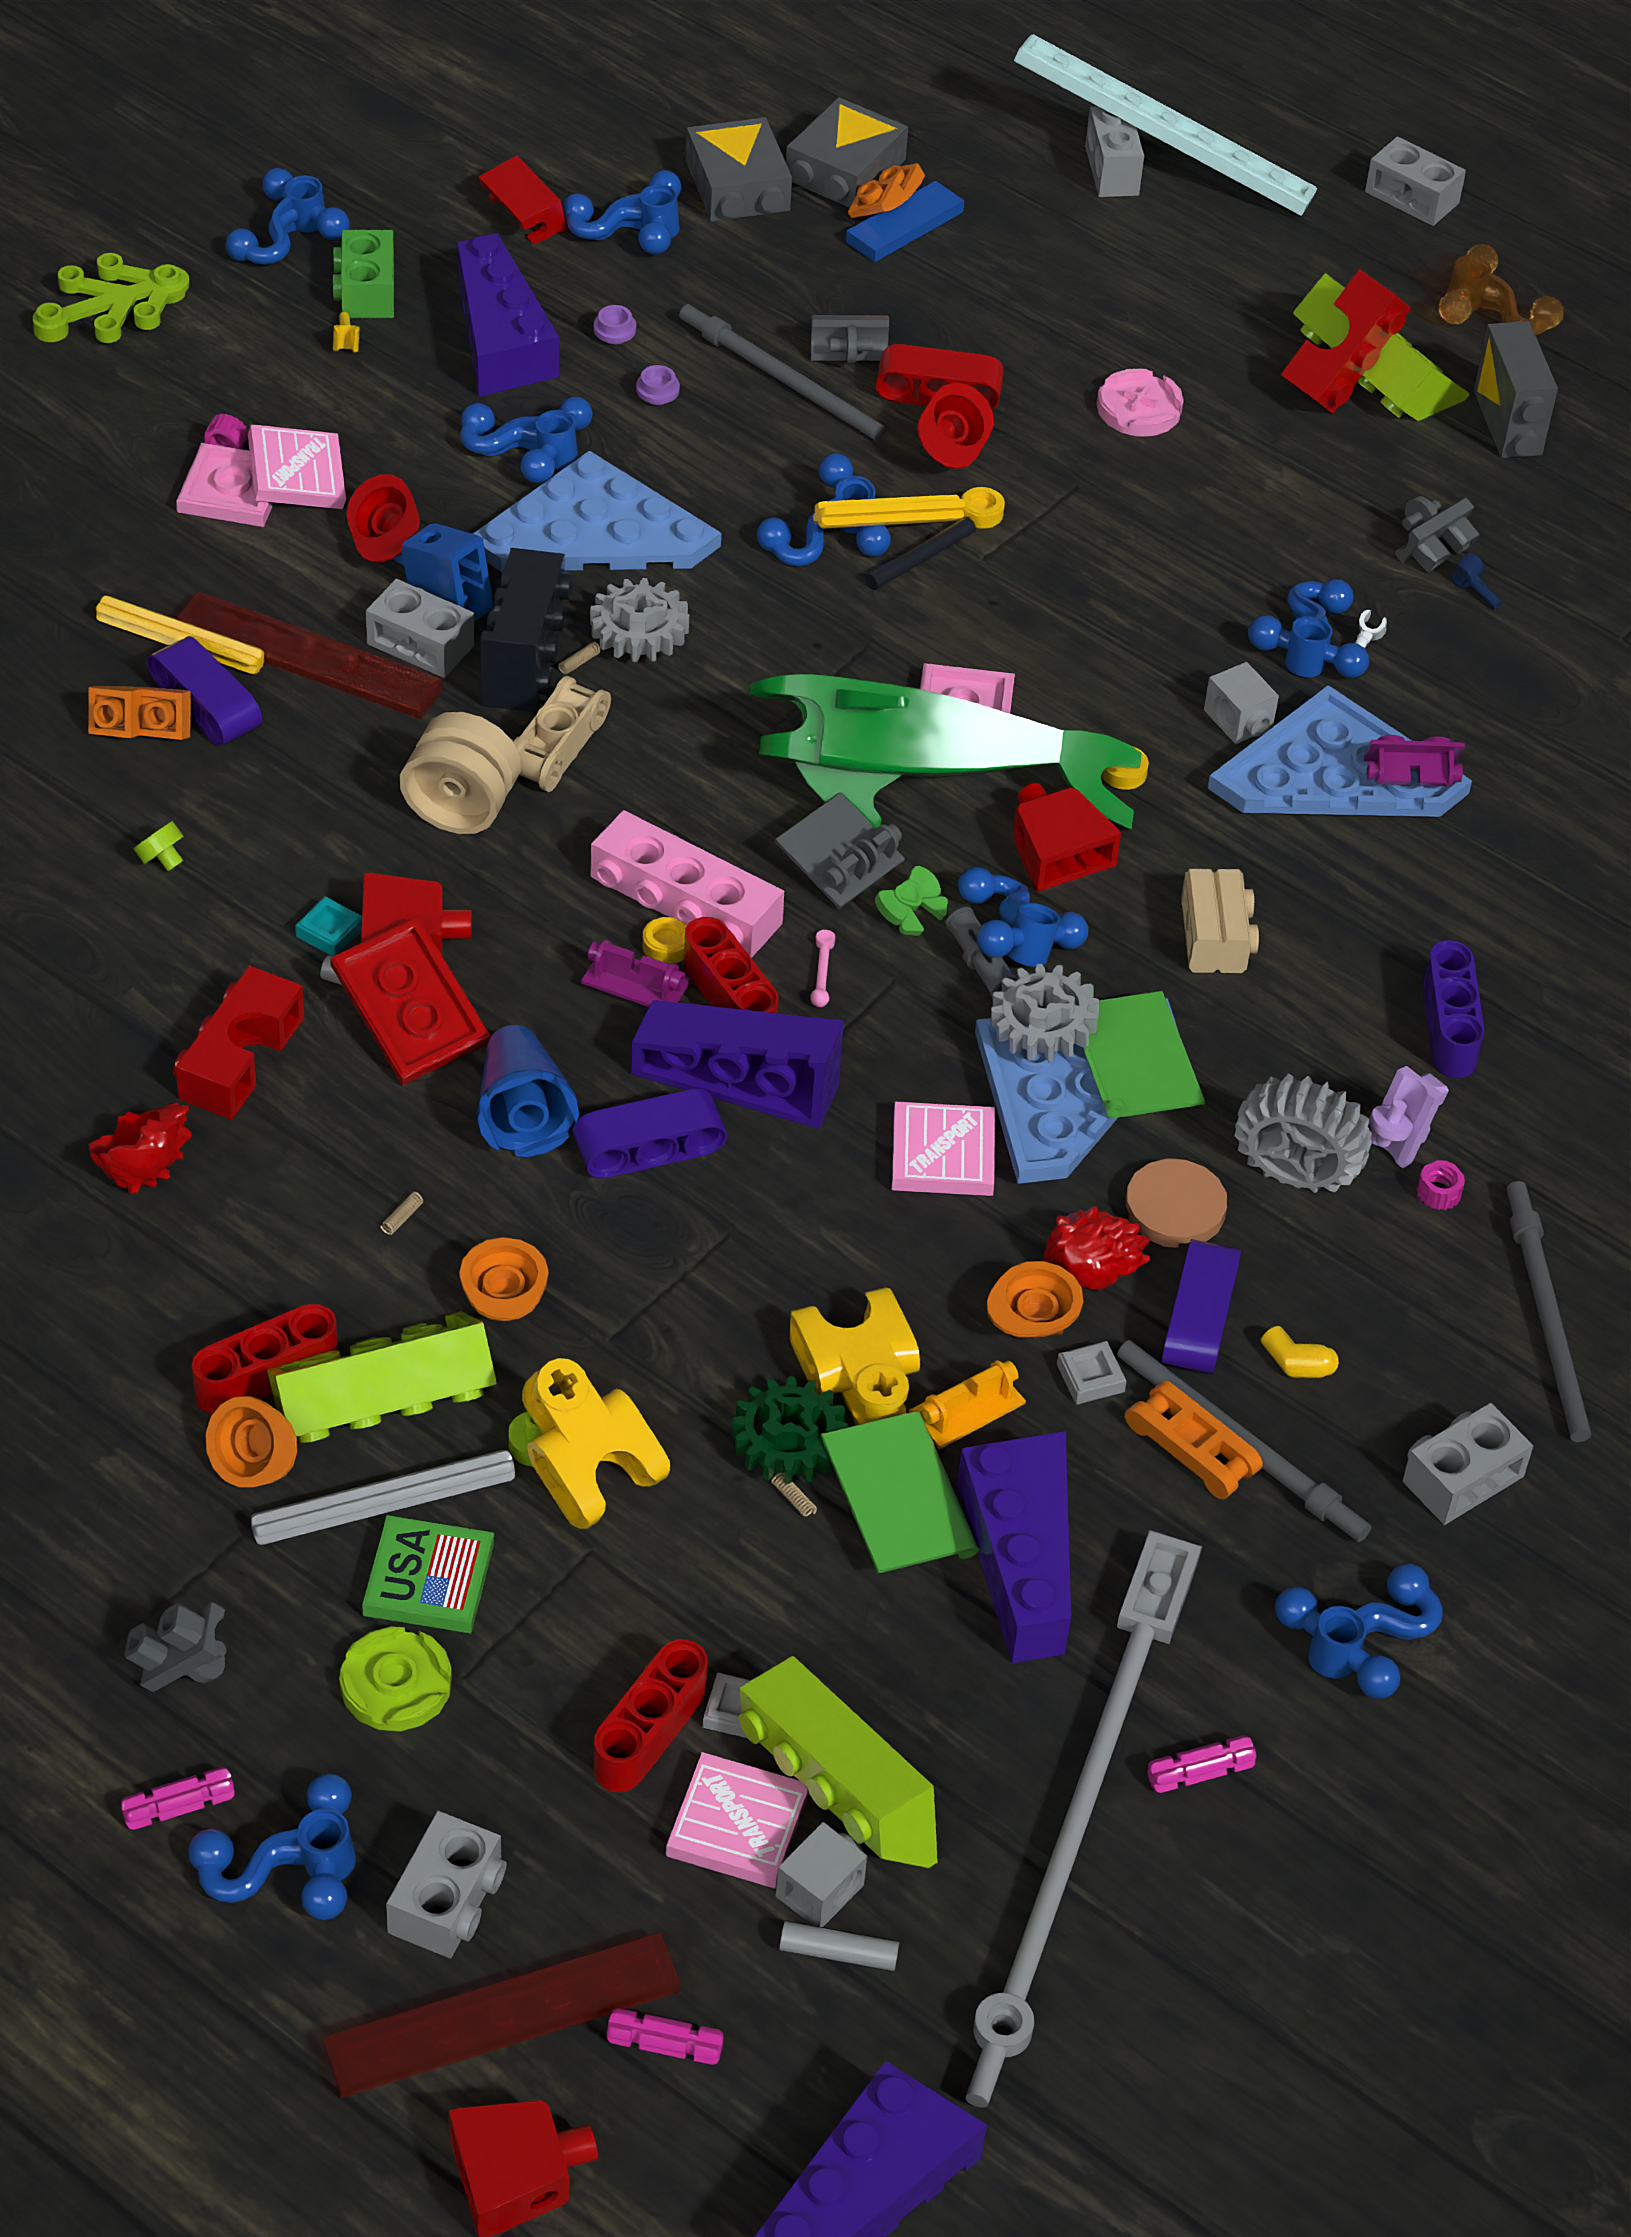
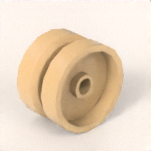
(460, 773)

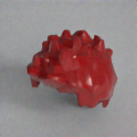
(143, 1146)
(1096, 1247)

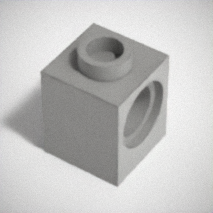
(1241, 703)
(821, 1875)

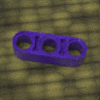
(218, 700)
(1453, 1009)
(649, 1133)
(1201, 1306)

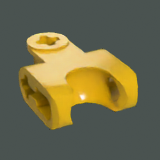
(859, 1361)
(580, 1433)

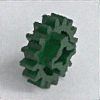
(788, 1429)

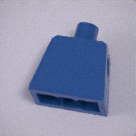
(449, 566)

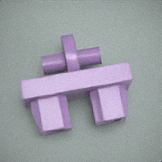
(1406, 1114)

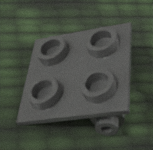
(842, 849)

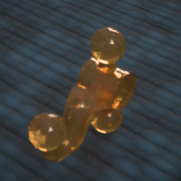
(1476, 287)

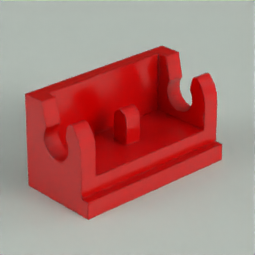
(525, 198)

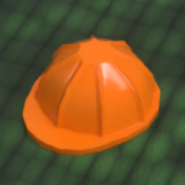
(504, 1278)
(1035, 1300)
(250, 1442)

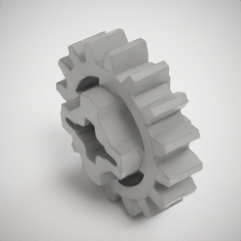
(639, 619)
(1045, 1012)

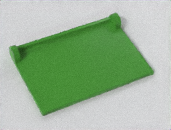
(1140, 1058)
(899, 1492)

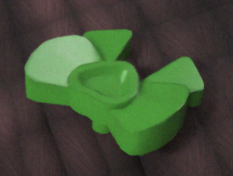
(919, 889)

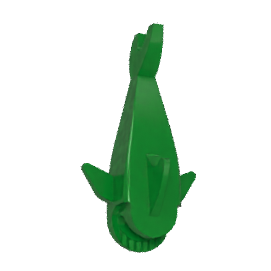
(871, 733)

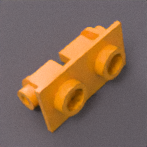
(971, 1404)

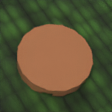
(1176, 1202)

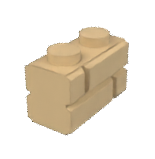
(1217, 921)

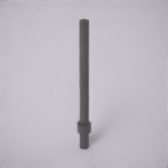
(720, 333)
(1528, 1231)
(1319, 1499)

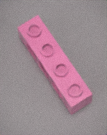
(685, 880)

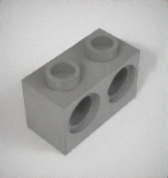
(1114, 154)
(1415, 181)
(420, 628)
(1466, 1462)
(435, 1881)

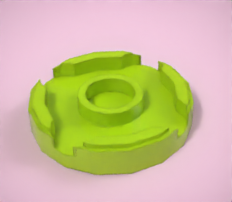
(395, 1679)

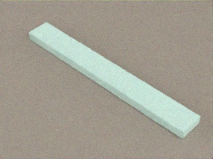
(1165, 124)

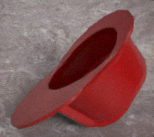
(955, 425)
(382, 517)

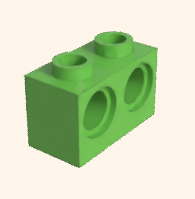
(366, 273)

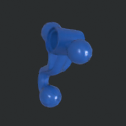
(300, 209)
(651, 211)
(548, 437)
(836, 472)
(1311, 634)
(1025, 927)
(1342, 1631)
(324, 1893)

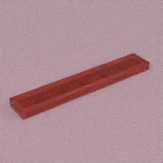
(318, 656)
(500, 2015)

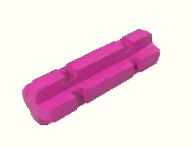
(1201, 1763)
(177, 1798)
(665, 2036)

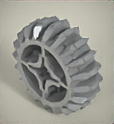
(1303, 1133)

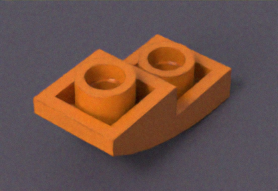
(892, 190)
(139, 711)

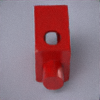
(1062, 836)
(396, 899)
(515, 2161)

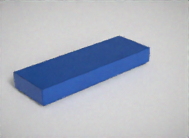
(898, 227)

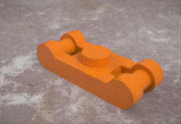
(1194, 1438)

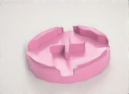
(1139, 402)

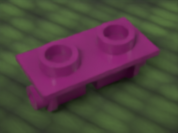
(1392, 759)
(636, 980)

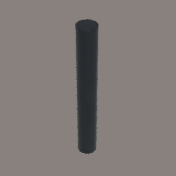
(920, 553)

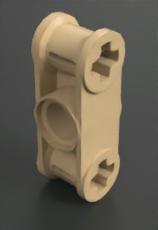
(560, 731)

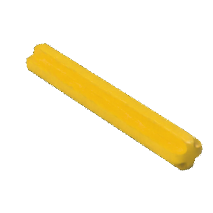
(888, 511)
(170, 630)

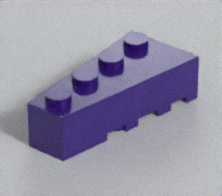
(505, 323)
(743, 1057)
(1020, 1522)
(880, 2162)

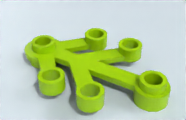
(164, 286)

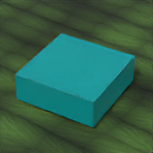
(329, 926)

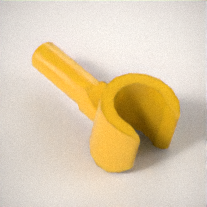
(345, 335)

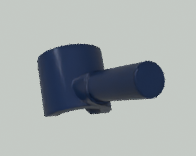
(1468, 574)

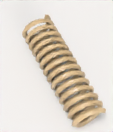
(583, 653)
(409, 1202)
(799, 1493)

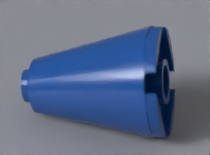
(523, 1095)

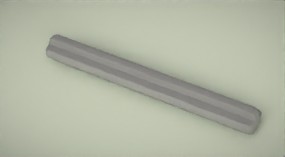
(382, 1497)

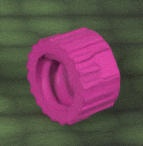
(226, 432)
(1444, 1173)

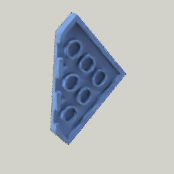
(599, 517)
(1318, 767)
(1044, 1107)

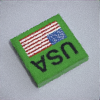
(428, 1574)

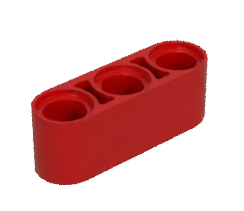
(916, 373)
(724, 968)
(240, 1362)
(648, 1737)

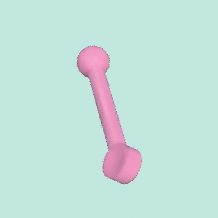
(824, 940)

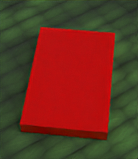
(410, 1000)

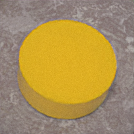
(983, 506)
(1127, 778)
(664, 940)

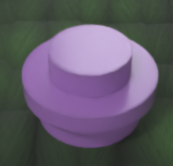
(614, 324)
(657, 385)

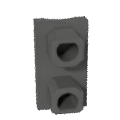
(848, 337)
(1432, 527)
(179, 1647)

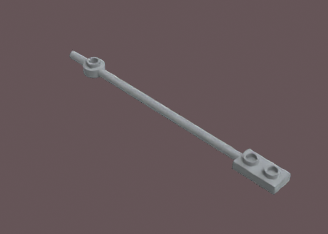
(1150, 1614)

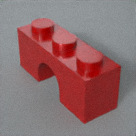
(1332, 373)
(253, 1012)

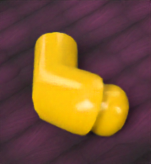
(1299, 1359)

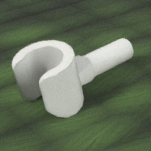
(1367, 634)

